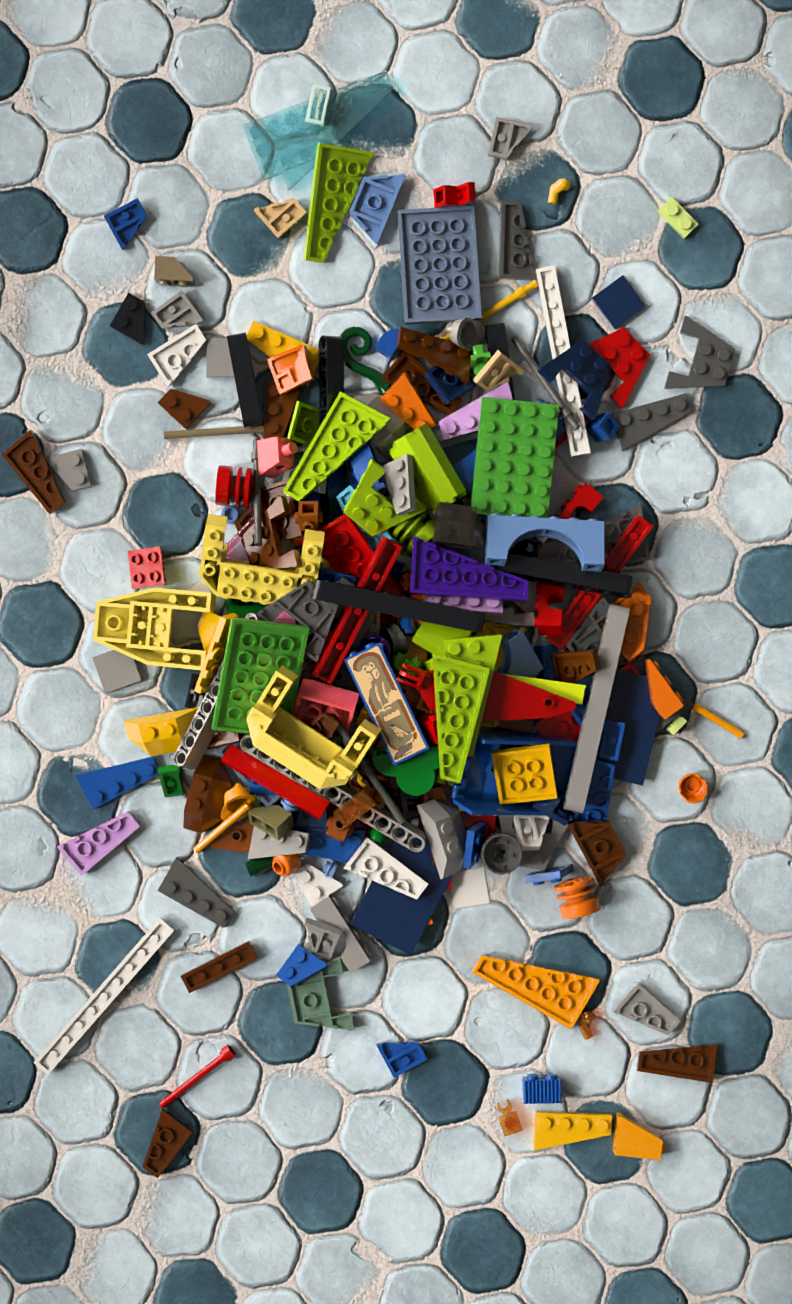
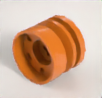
(576, 894)

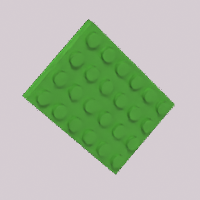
(514, 457)
(250, 660)

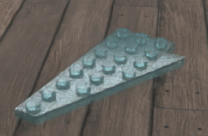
(289, 145)

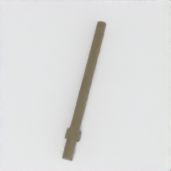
(213, 432)

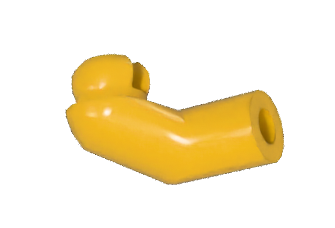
(556, 188)

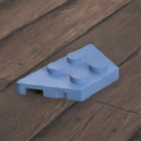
(375, 202)

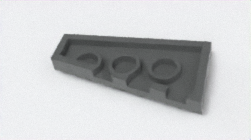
(649, 418)

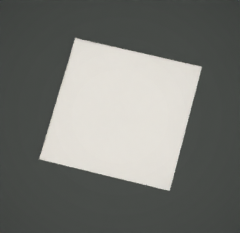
(469, 888)

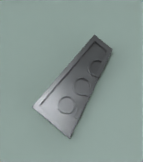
(514, 248)
(190, 891)

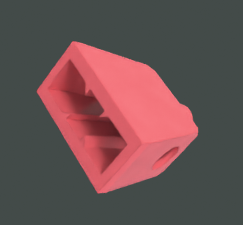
(275, 456)

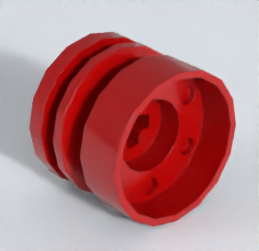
(234, 486)

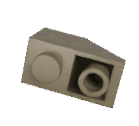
(169, 271)

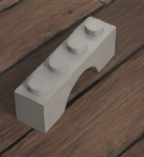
(354, 953)

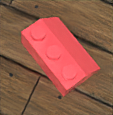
(320, 697)

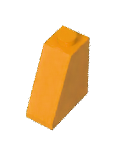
(636, 1140)

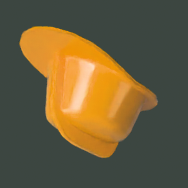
(235, 799)

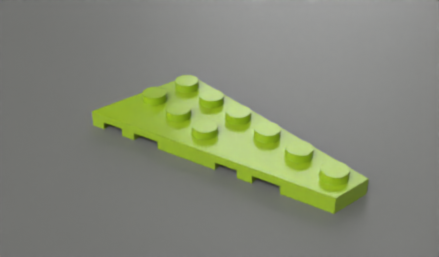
(333, 189)
(340, 436)

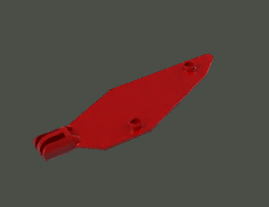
(505, 700)

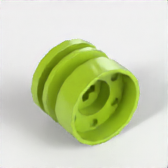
(414, 527)

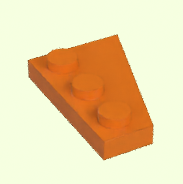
(407, 404)

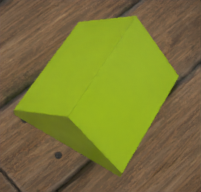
(304, 424)

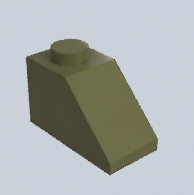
(272, 820)

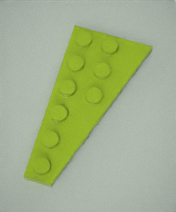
(478, 651)
(458, 700)

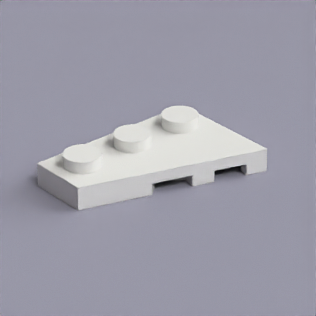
(177, 353)

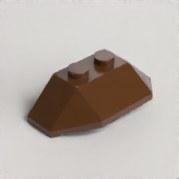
(206, 795)

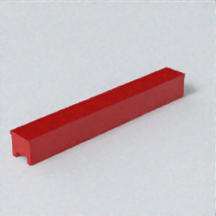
(353, 618)

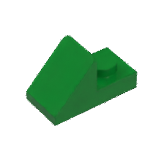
(171, 780)

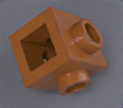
(308, 515)
(336, 833)

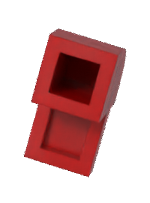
(454, 195)

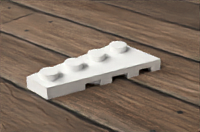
(384, 869)

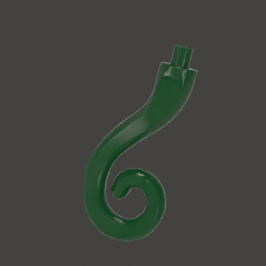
(363, 370)

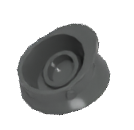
(395, 637)

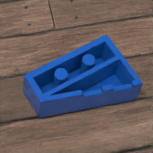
(360, 463)

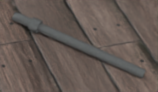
(566, 412)
(257, 496)
(374, 779)

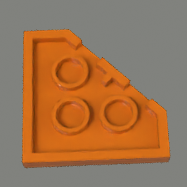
(637, 622)

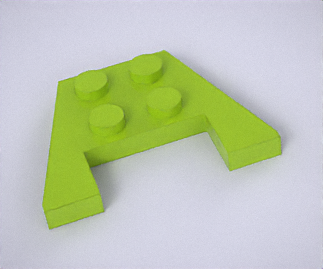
(371, 508)

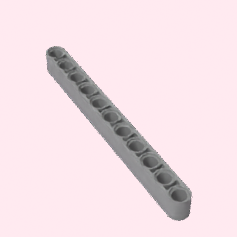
(596, 709)
(347, 792)

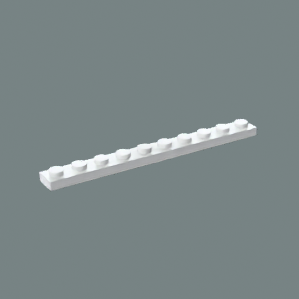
(559, 343)
(104, 996)

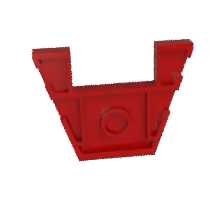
(625, 360)

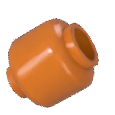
(286, 864)

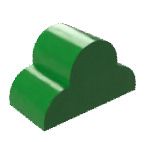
(413, 776)

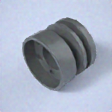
(510, 857)

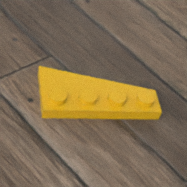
(274, 342)

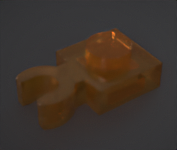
(509, 1120)

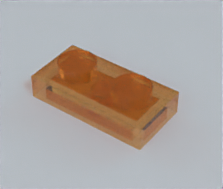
(354, 807)

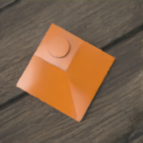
(291, 369)

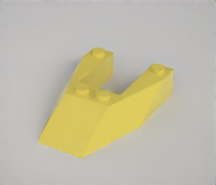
(142, 625)

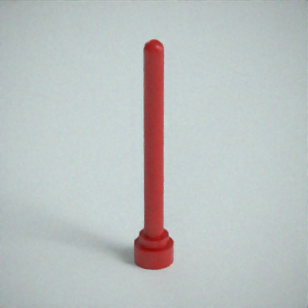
(226, 1054)

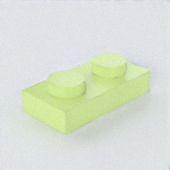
(677, 218)

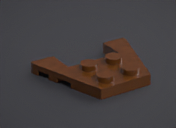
(270, 552)

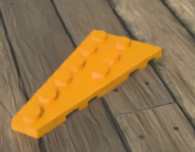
(548, 990)

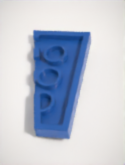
(113, 781)
(598, 794)
(328, 848)

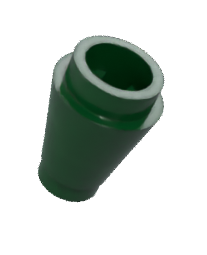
(259, 865)

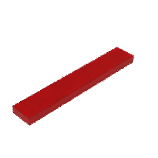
(275, 782)

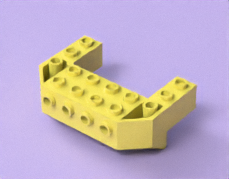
(250, 582)
(298, 744)

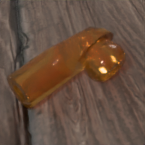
(584, 1023)

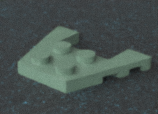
(311, 1002)

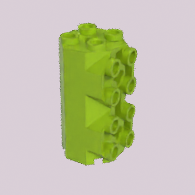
(433, 473)

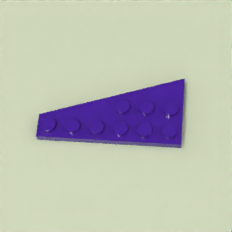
(455, 575)

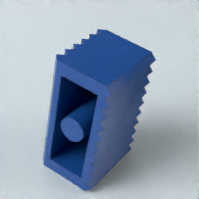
(542, 1089)

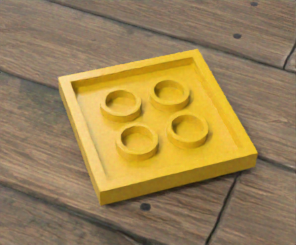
(524, 774)

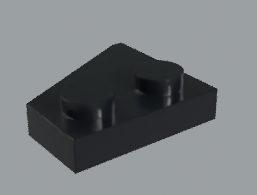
(131, 318)

